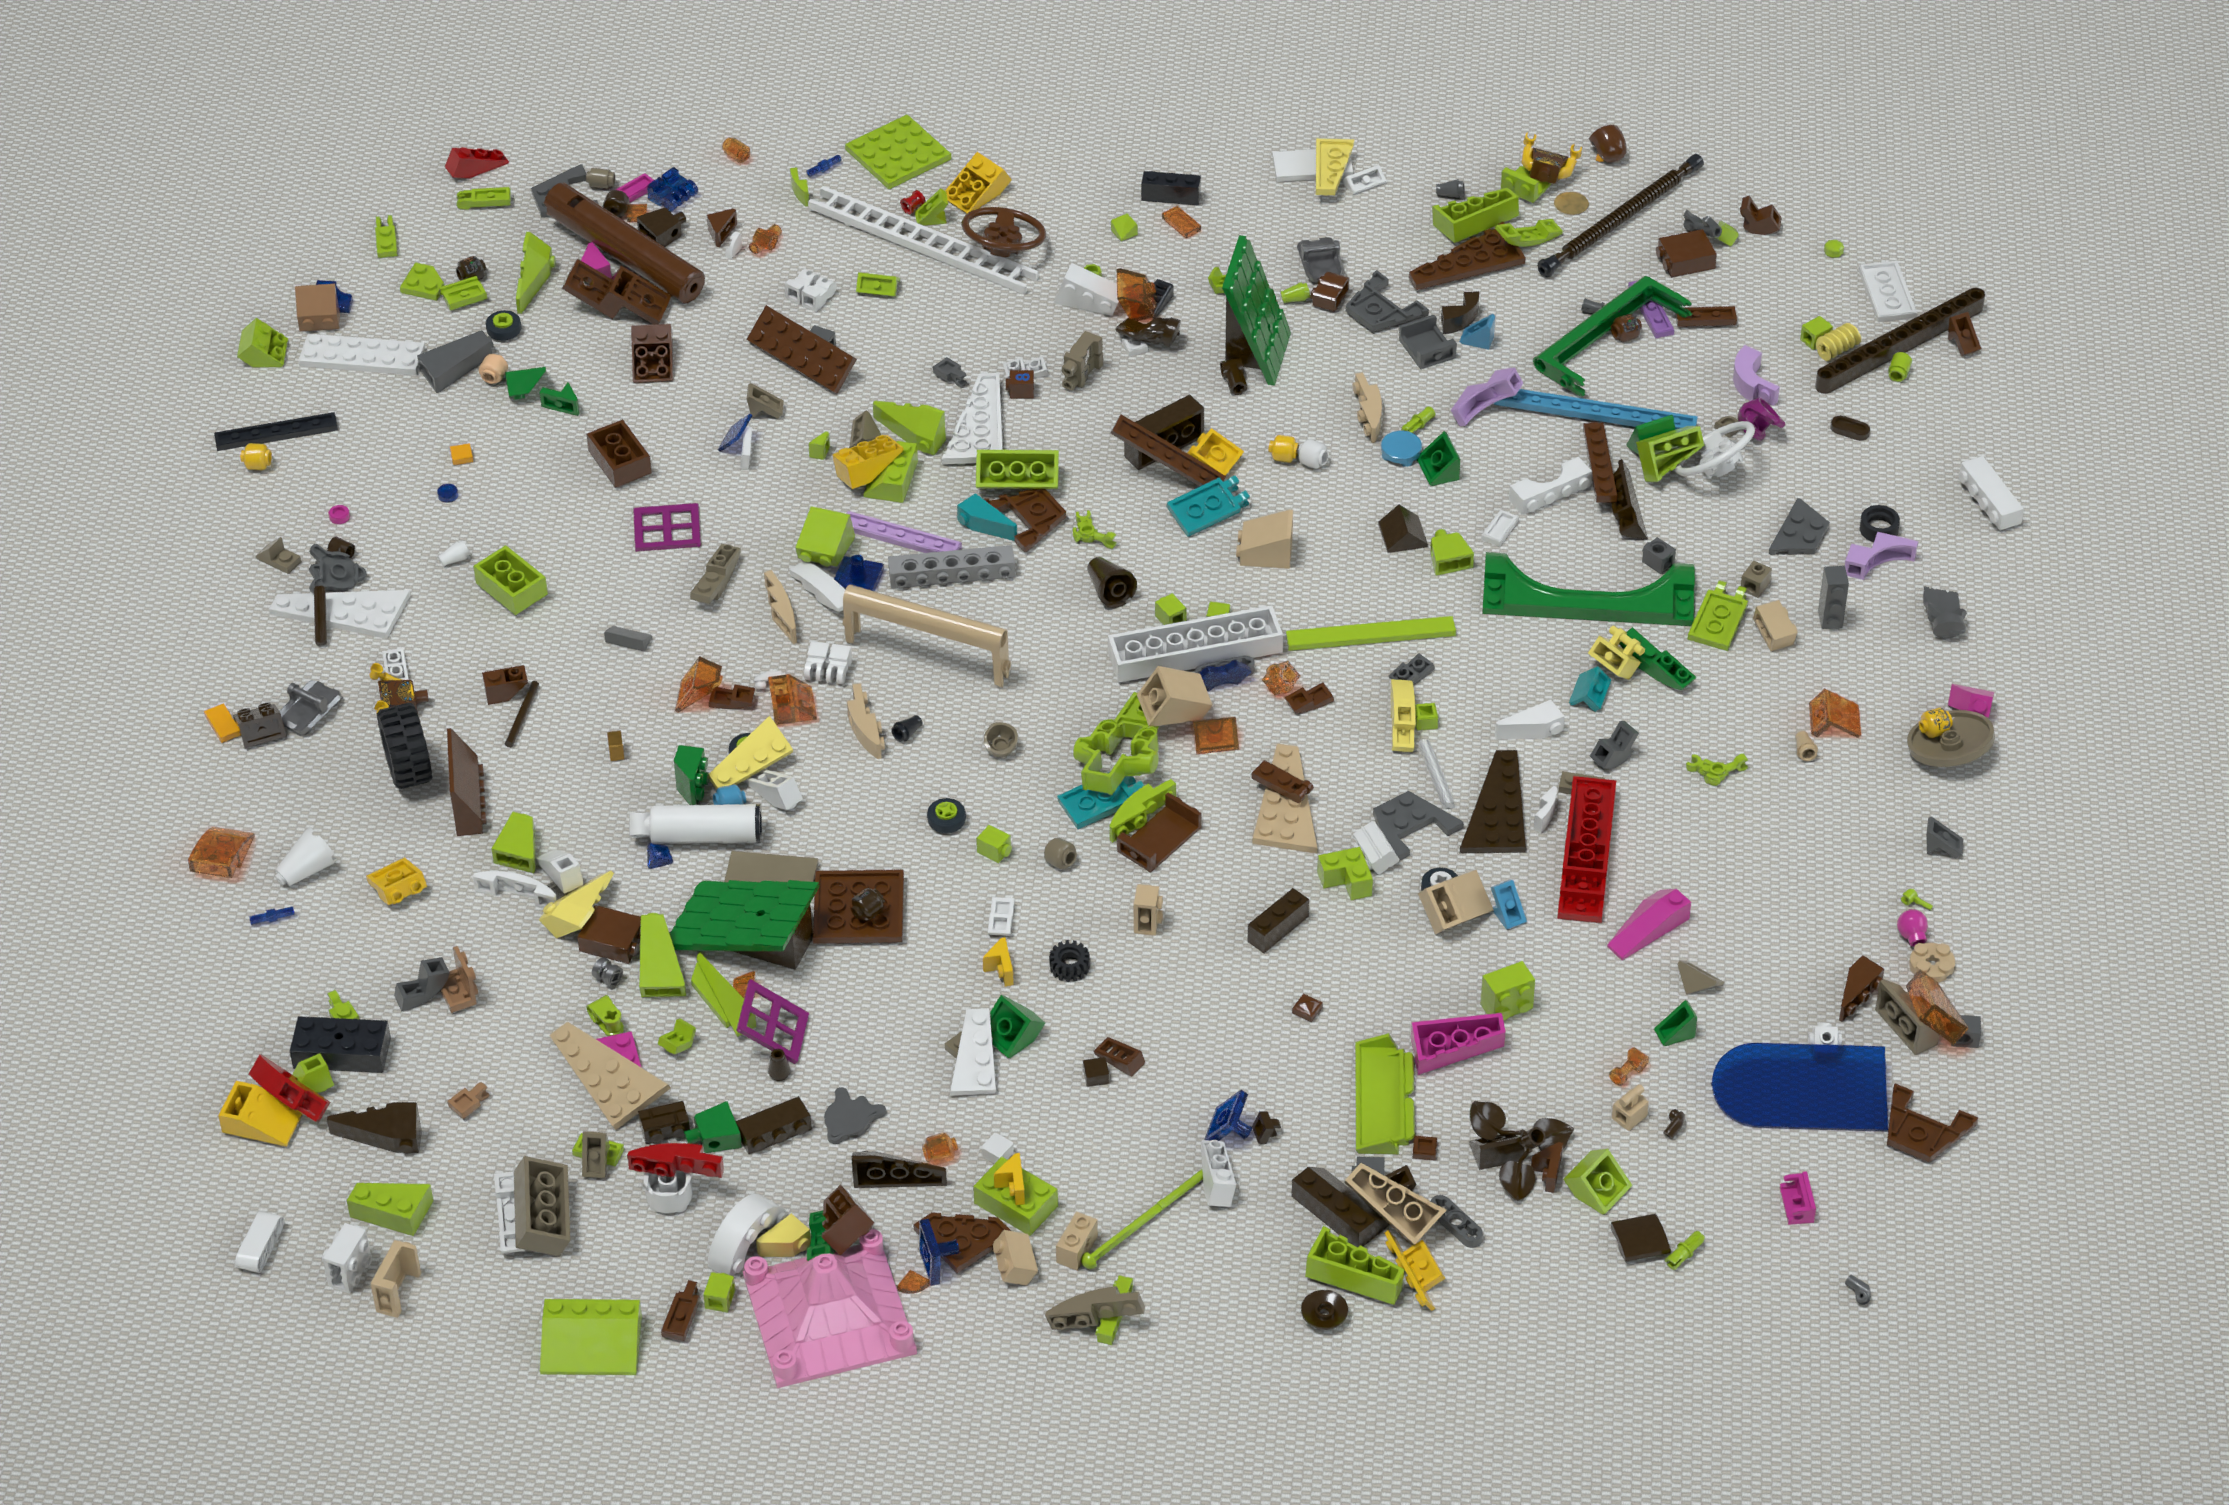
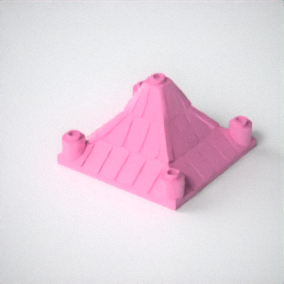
(828, 1312)

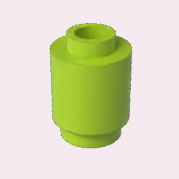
(1899, 366)

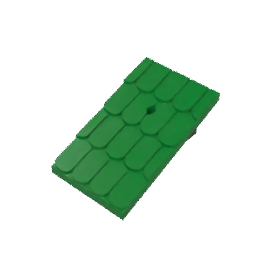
(1254, 320)
(750, 919)

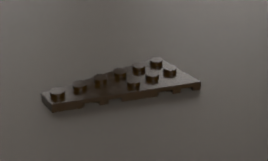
(1498, 813)

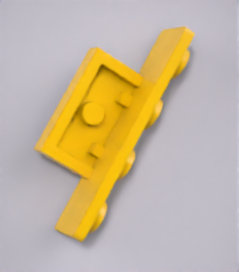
(1419, 1265)

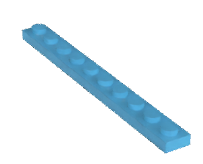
(1590, 409)

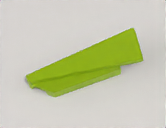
(719, 994)

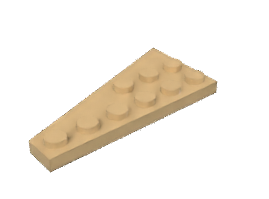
(1281, 820)
(610, 1078)

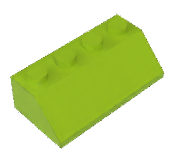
(1017, 469)

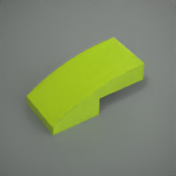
(799, 187)

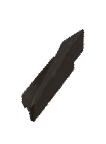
(1627, 505)

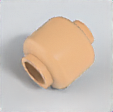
(493, 368)

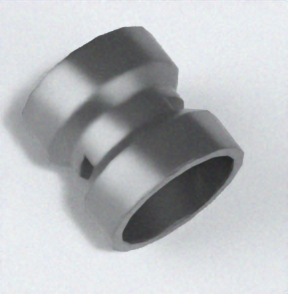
(607, 972)

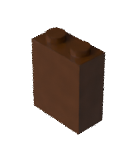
(1686, 253)
(611, 935)

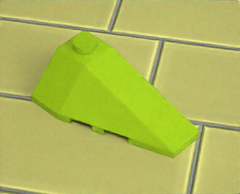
(534, 269)
(913, 424)

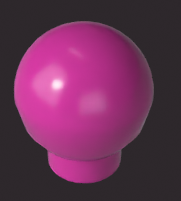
(1912, 926)

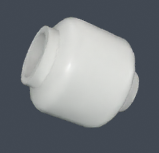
(1313, 453)

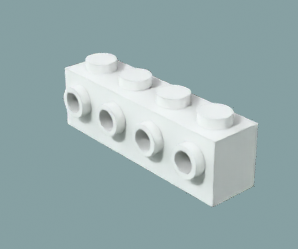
(1991, 493)

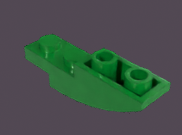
(1660, 665)

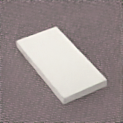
(1299, 165)
(1887, 291)

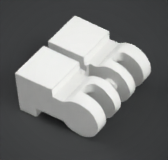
(809, 290)
(821, 657)

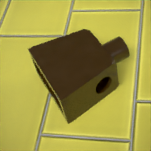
(661, 225)

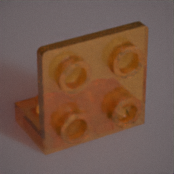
(1834, 710)

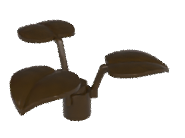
(1517, 1177)

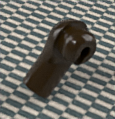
(1677, 1119)

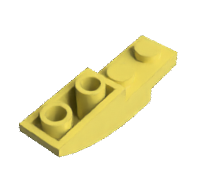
(1402, 715)

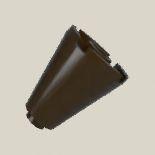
(1111, 582)

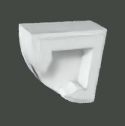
(735, 245)
(1134, 347)

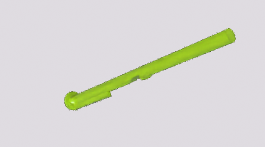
(1089, 1260)

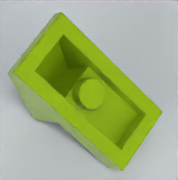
(933, 209)

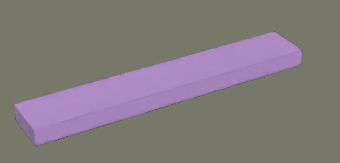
(901, 535)

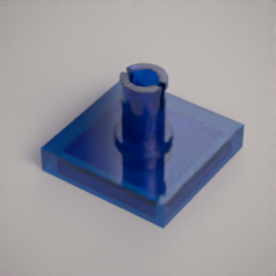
(859, 572)
(1227, 1118)
(932, 1251)

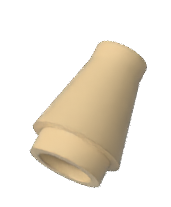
(1805, 746)

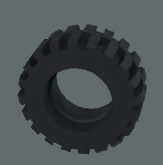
(404, 745)

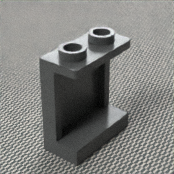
(1426, 342)

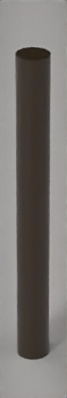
(521, 714)

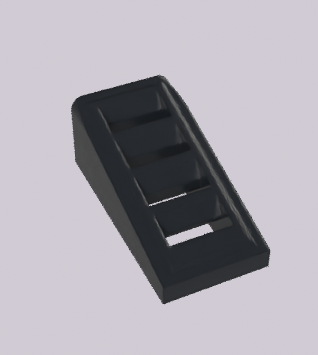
(1166, 291)

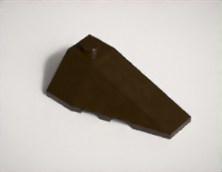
(388, 1128)
(884, 1170)

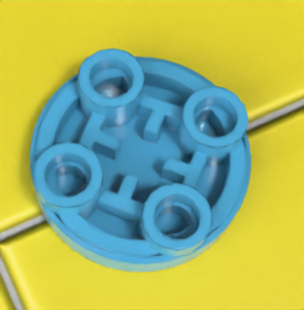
(1401, 447)

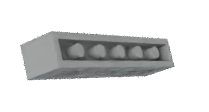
(951, 566)

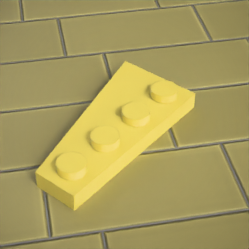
(1331, 162)
(755, 753)

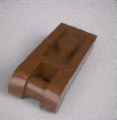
(1282, 781)

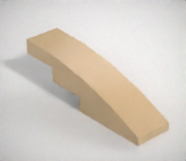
(780, 606)

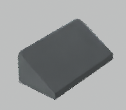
(627, 638)

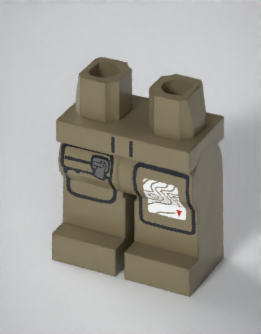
(1081, 360)

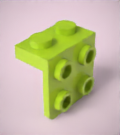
(1522, 184)

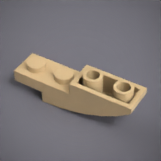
(1370, 406)
(864, 723)

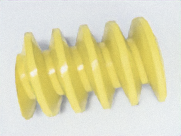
(1838, 341)

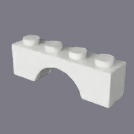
(1531, 495)

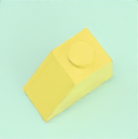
(784, 1239)

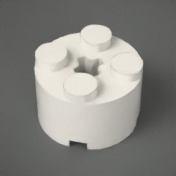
(668, 1193)

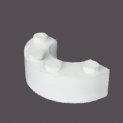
(740, 1230)

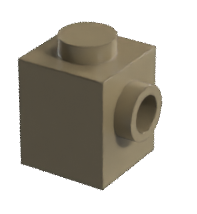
(1756, 578)

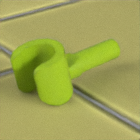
(1911, 896)

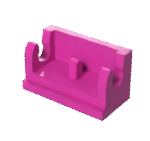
(1798, 1199)

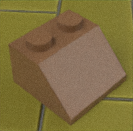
(317, 307)

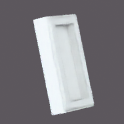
(746, 448)
(1500, 528)

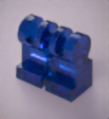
(671, 189)

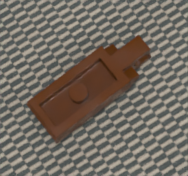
(681, 1313)

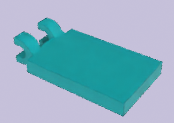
(1207, 505)
(1090, 806)

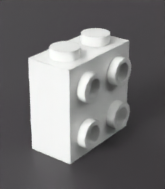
(347, 1258)

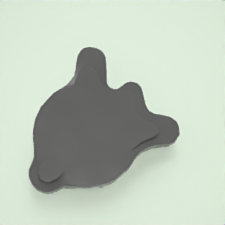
(334, 570)
(849, 1116)

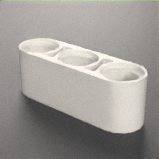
(259, 1241)

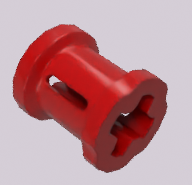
(912, 202)

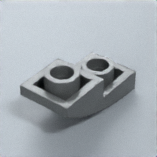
(1414, 671)

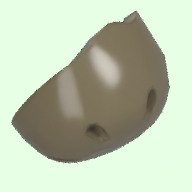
(1000, 745)

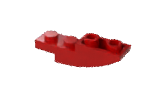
(288, 1089)
(669, 1157)

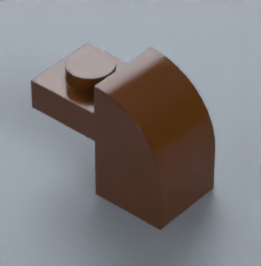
(1759, 221)

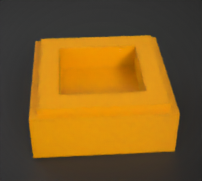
(461, 454)

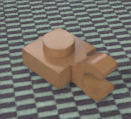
(468, 1101)

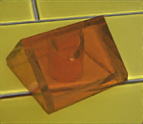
(1215, 734)

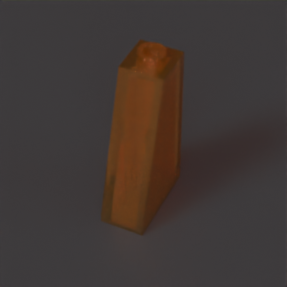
(1935, 1007)

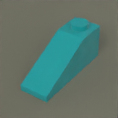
(984, 518)

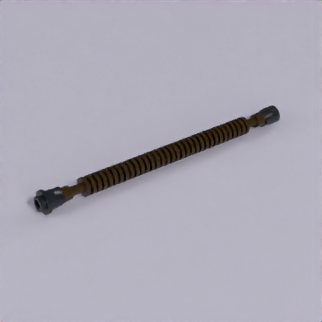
(1547, 266)

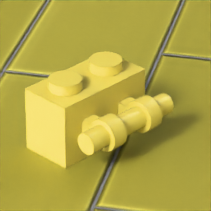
(1613, 656)

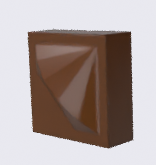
(1307, 1007)

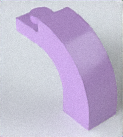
(1747, 382)

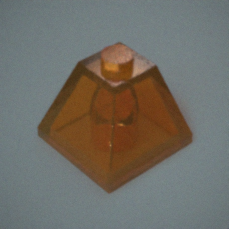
(698, 682)

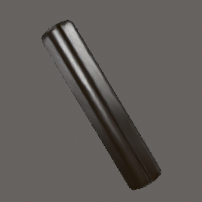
(320, 615)

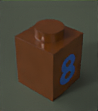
(1021, 384)

